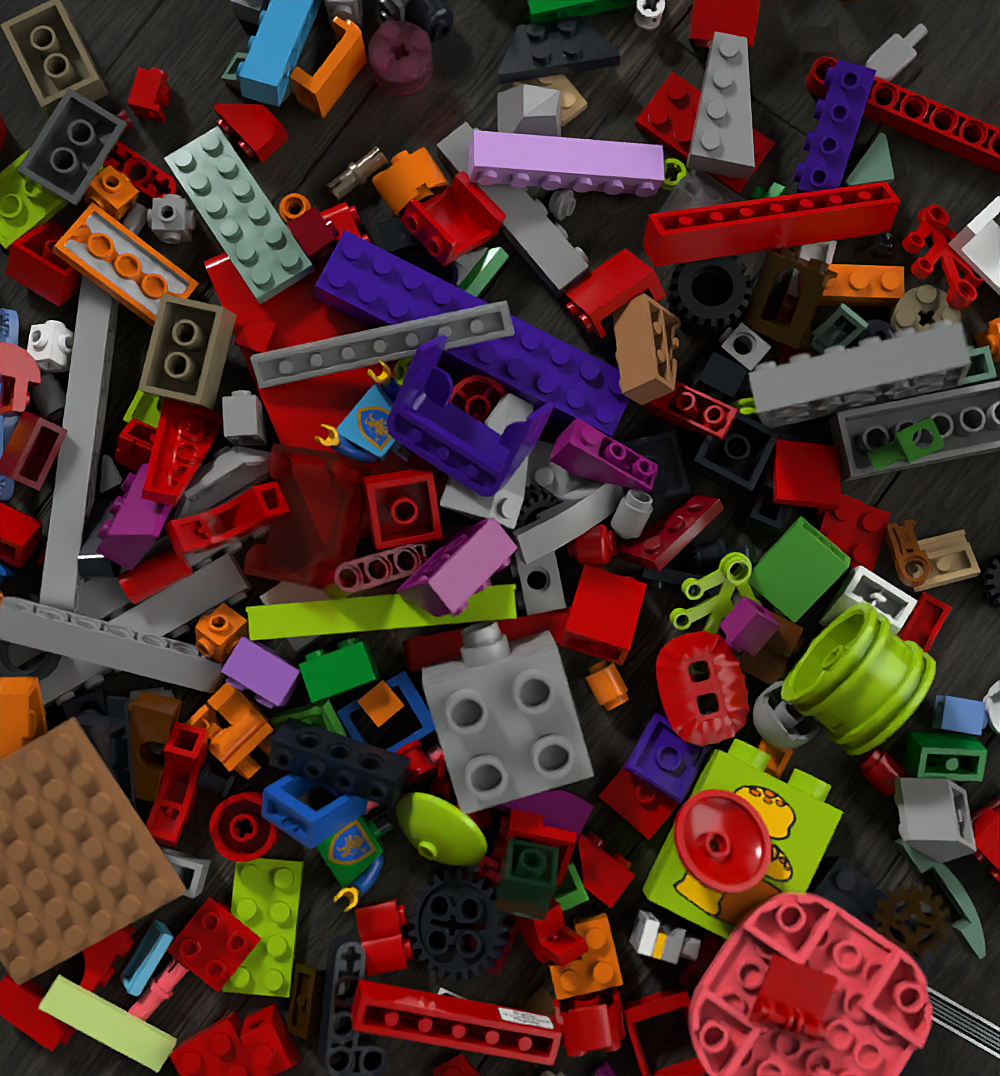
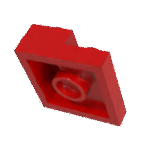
(855, 530)
(530, 828)

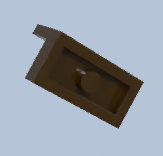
(307, 1001)

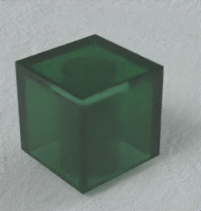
(526, 879)

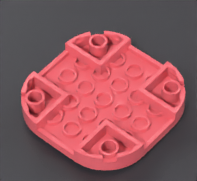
(871, 1019)

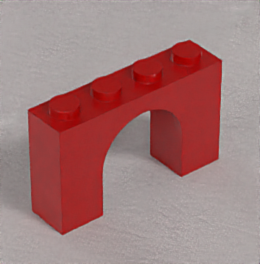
(21, 1002)

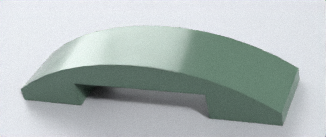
(968, 926)

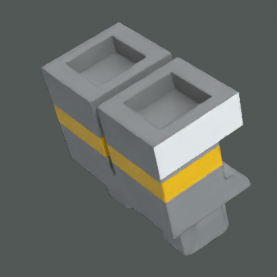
(664, 941)

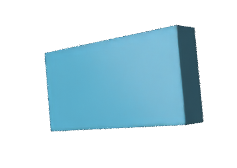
(146, 957)

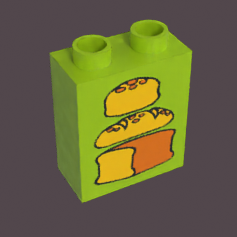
(797, 827)

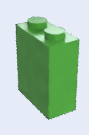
(797, 570)

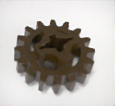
(926, 922)

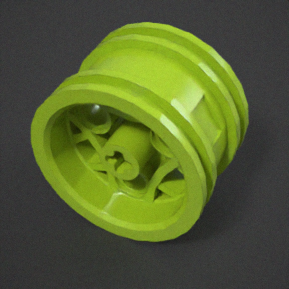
(859, 679)

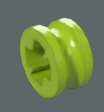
(676, 165)
(746, 407)

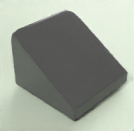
(111, 476)

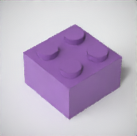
(263, 671)

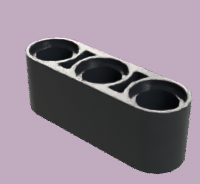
(90, 562)

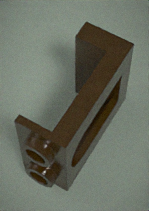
(815, 279)

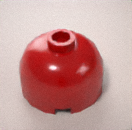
(476, 395)

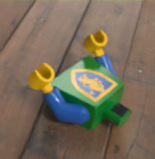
(356, 855)

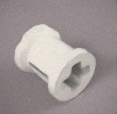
(645, 18)

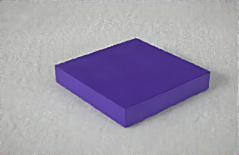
(666, 760)

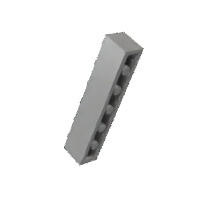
(526, 223)

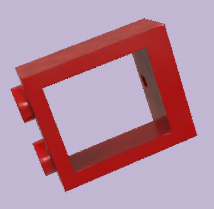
(652, 1006)

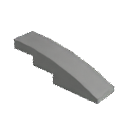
(567, 520)

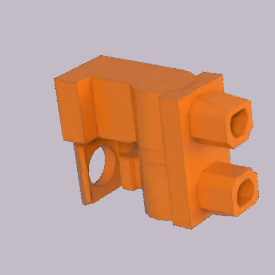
(246, 730)

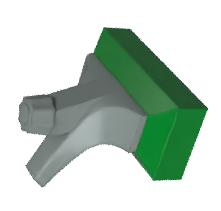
(477, 268)

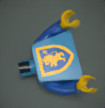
(364, 431)

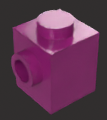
(748, 626)

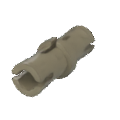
(357, 173)

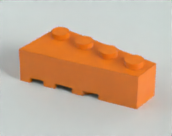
(20, 713)

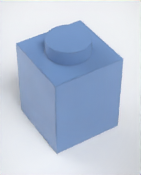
(959, 715)

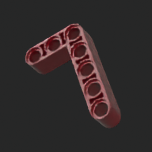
(385, 568)

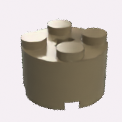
(924, 304)

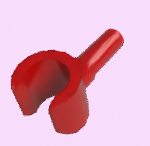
(440, 783)

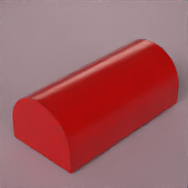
(154, 575)

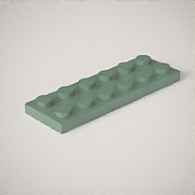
(239, 215)

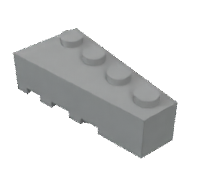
(724, 116)

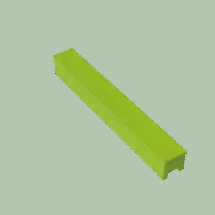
(371, 614)

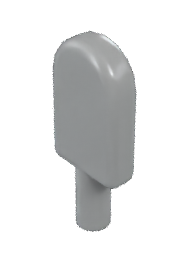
(895, 53)

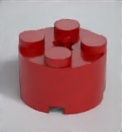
(228, 832)
(590, 1022)

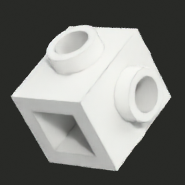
(51, 346)

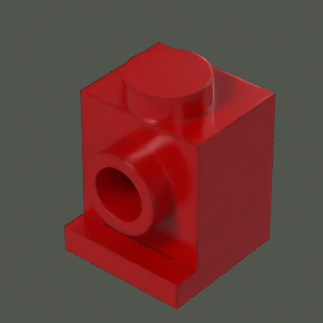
(150, 94)

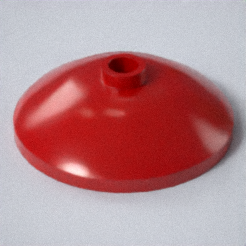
(734, 831)

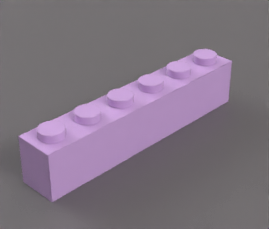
(565, 163)

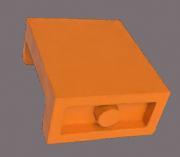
(335, 74)

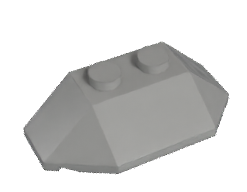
(222, 478)

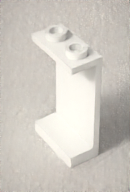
(980, 245)

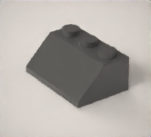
(71, 148)

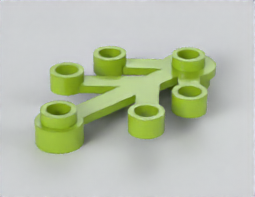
(719, 604)

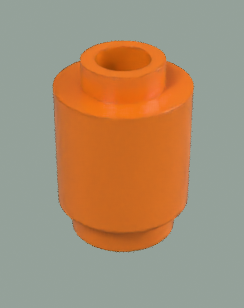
(607, 685)

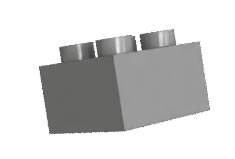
(505, 718)

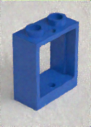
(413, 697)
(310, 827)

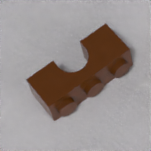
(150, 720)

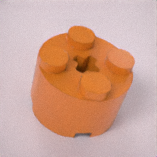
(408, 179)

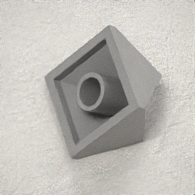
(530, 111)

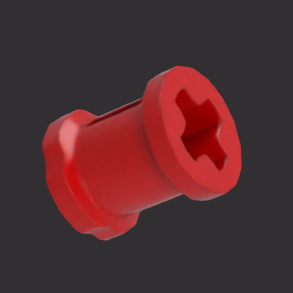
(420, 767)

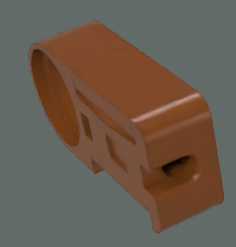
(906, 550)

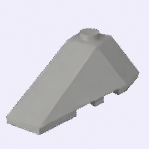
(507, 502)

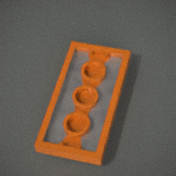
(122, 263)

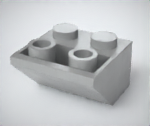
(934, 817)

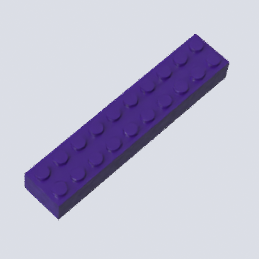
(530, 364)

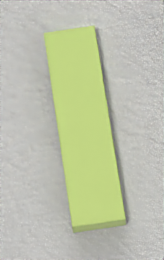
(107, 1023)

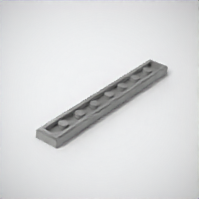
(381, 344)

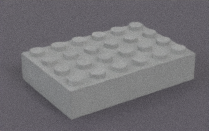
(860, 375)

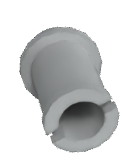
(136, 218)

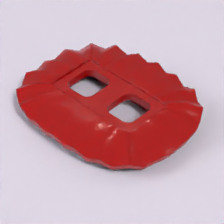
(680, 693)

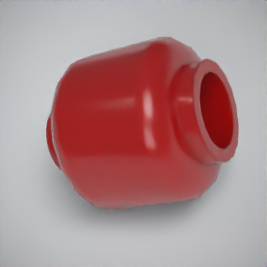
(594, 546)

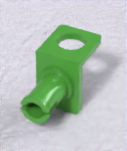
(904, 446)

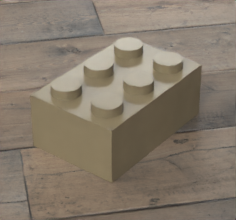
(53, 55)
(187, 351)

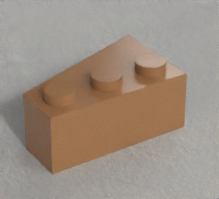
(645, 349)

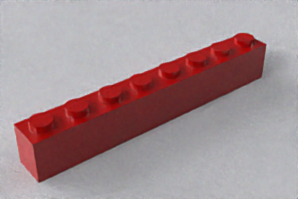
(769, 223)

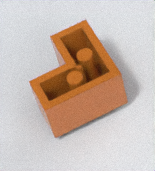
(595, 968)

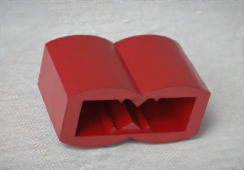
(383, 937)

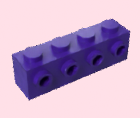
(836, 127)

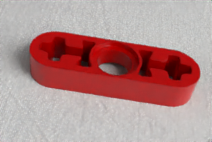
(153, 173)

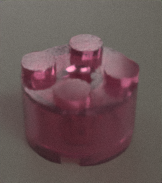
(405, 43)

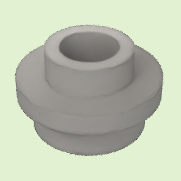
(562, 203)

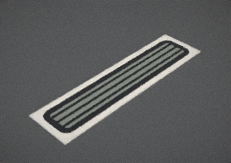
(964, 1022)

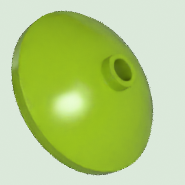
(440, 830)

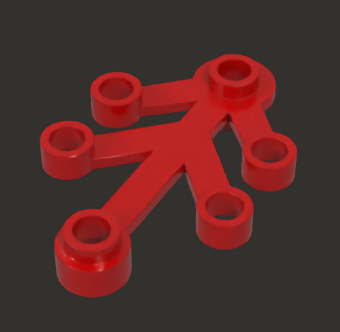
(934, 221)

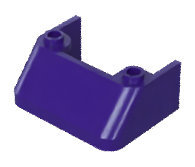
(452, 438)

